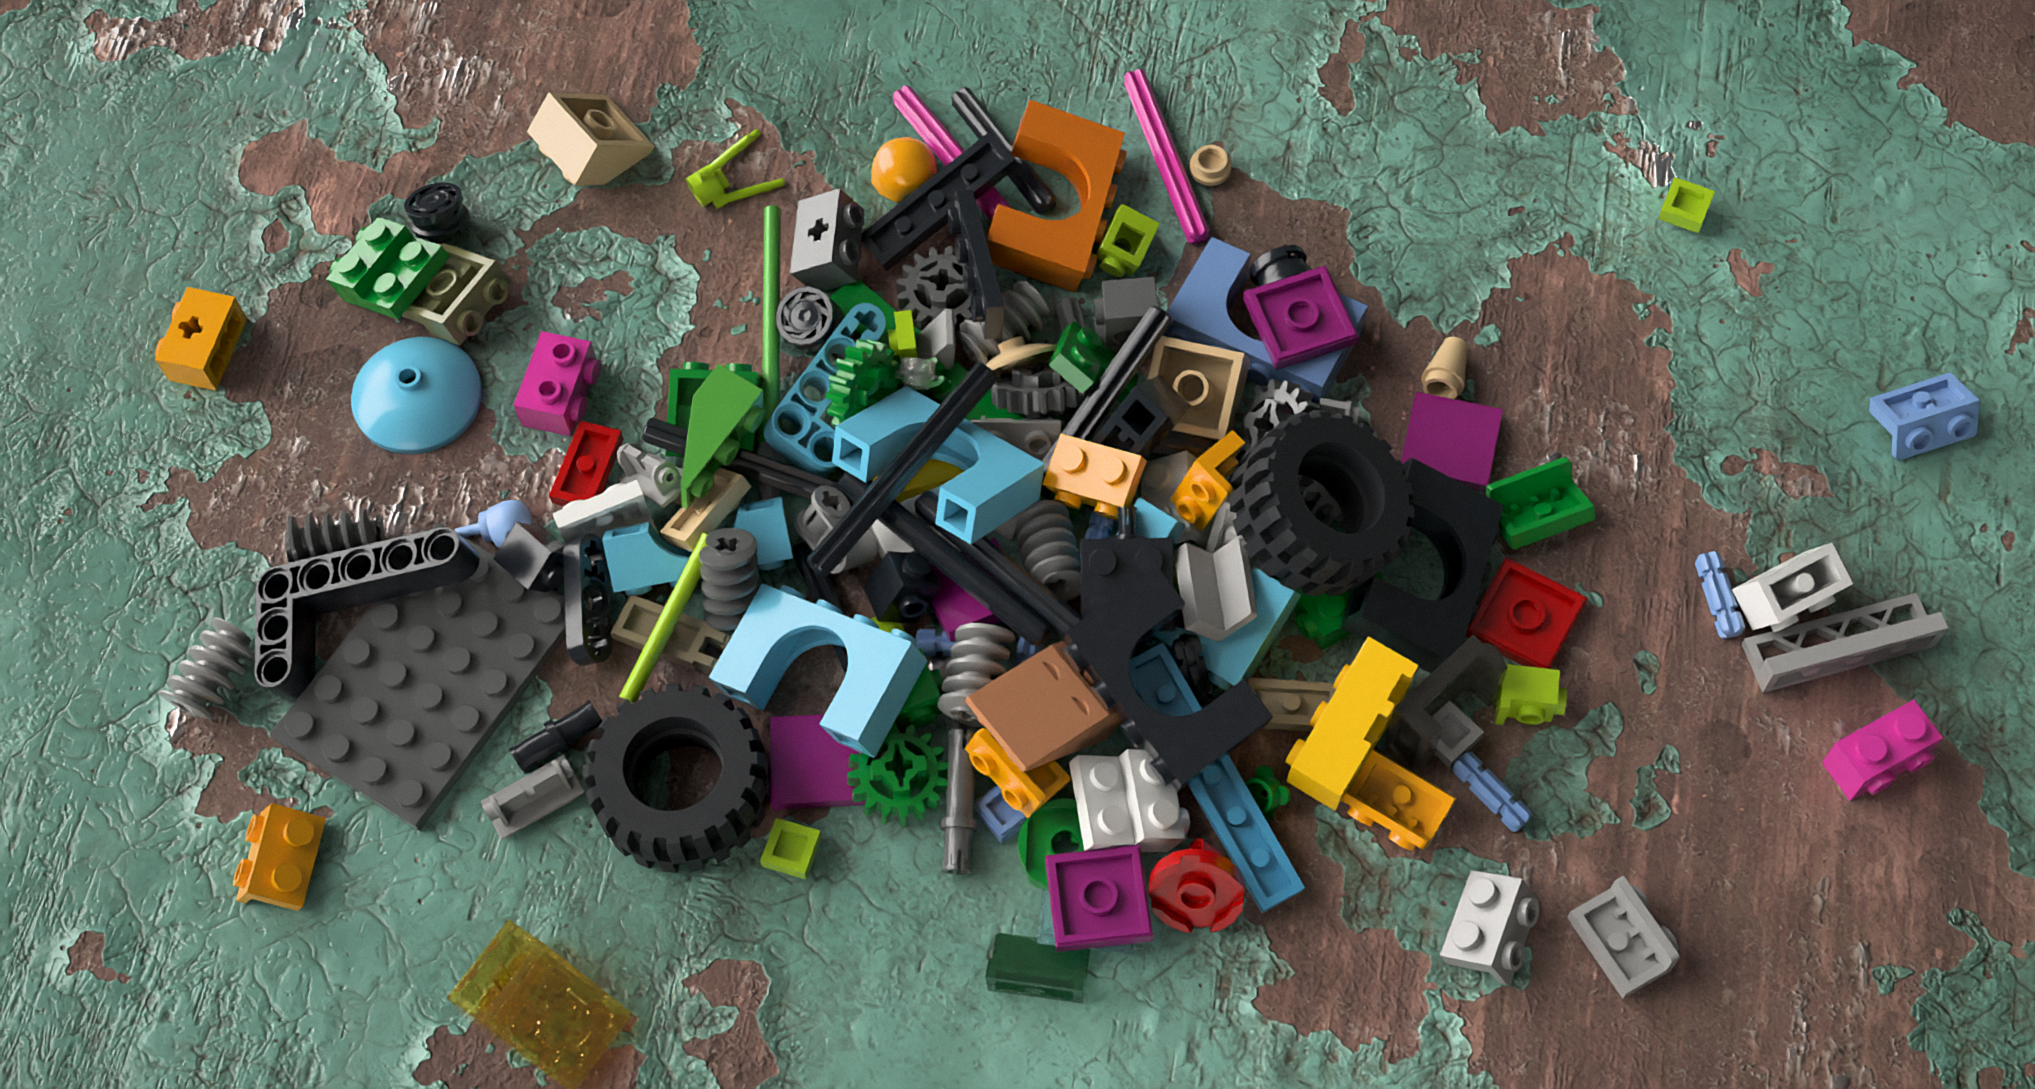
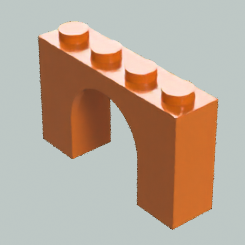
(1087, 157)

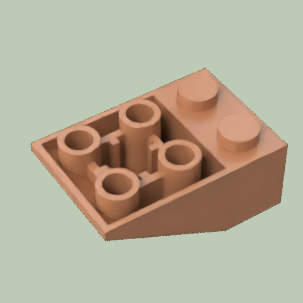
(1043, 710)

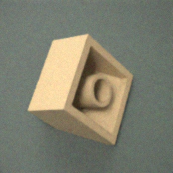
(588, 137)

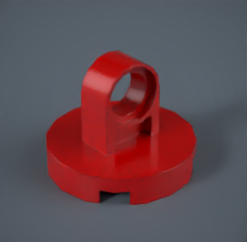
(1196, 888)

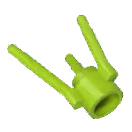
(710, 182)

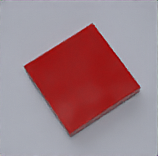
(1526, 615)

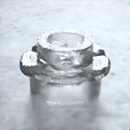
(917, 373)

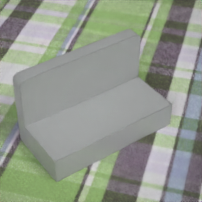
(1215, 589)

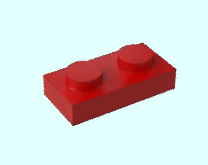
(586, 463)

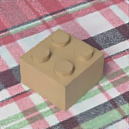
(1207, 379)

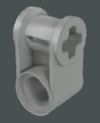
(824, 519)

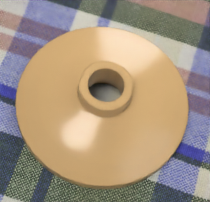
(1017, 353)

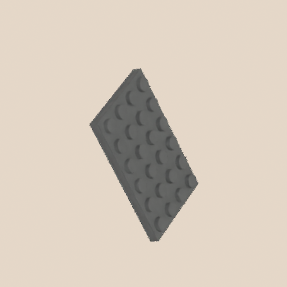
(424, 687)

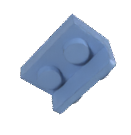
(1927, 415)

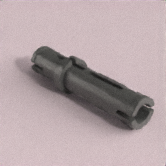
(959, 820)

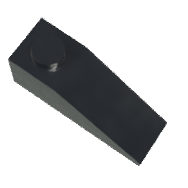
(1143, 418)

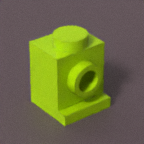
(1134, 232)
(1530, 695)

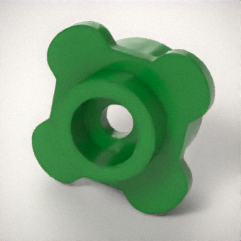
(1277, 793)

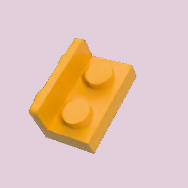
(1205, 484)

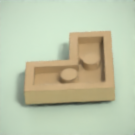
(706, 513)

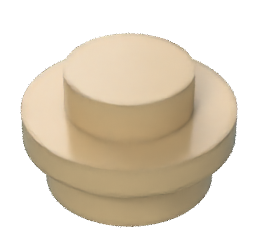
(1210, 165)

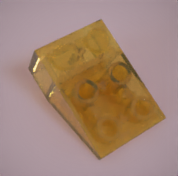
(539, 1006)

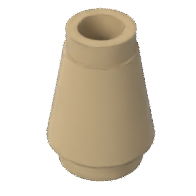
(1447, 369)

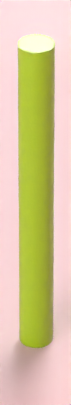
(664, 625)

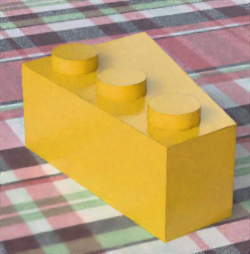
(1350, 723)

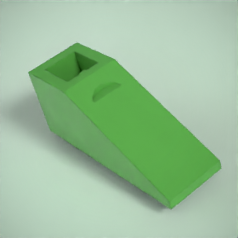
(719, 419)

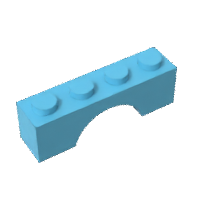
(642, 558)

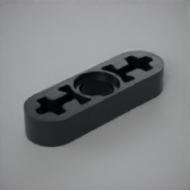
(578, 631)

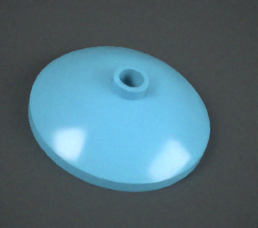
(423, 412)

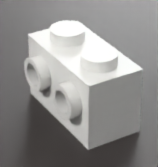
(1792, 587)

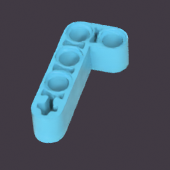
(806, 413)

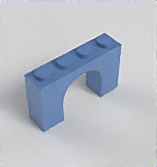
(1202, 318)

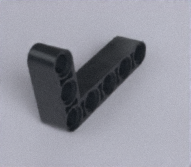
(299, 590)

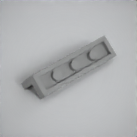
(1842, 651)

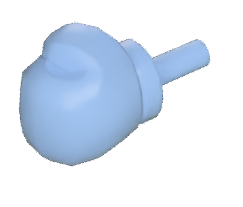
(498, 521)

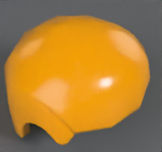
(902, 167)

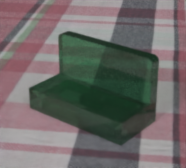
(1036, 969)

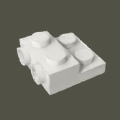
(1126, 803)

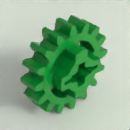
(861, 379)
(915, 770)

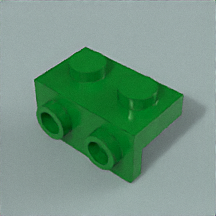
(1540, 503)

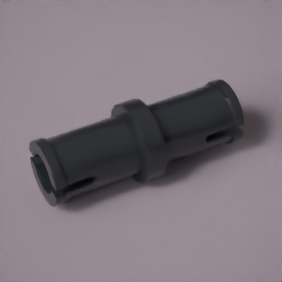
(556, 736)

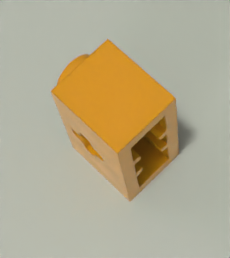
(200, 338)

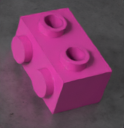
(557, 384)
(1882, 750)

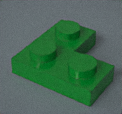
(1083, 359)

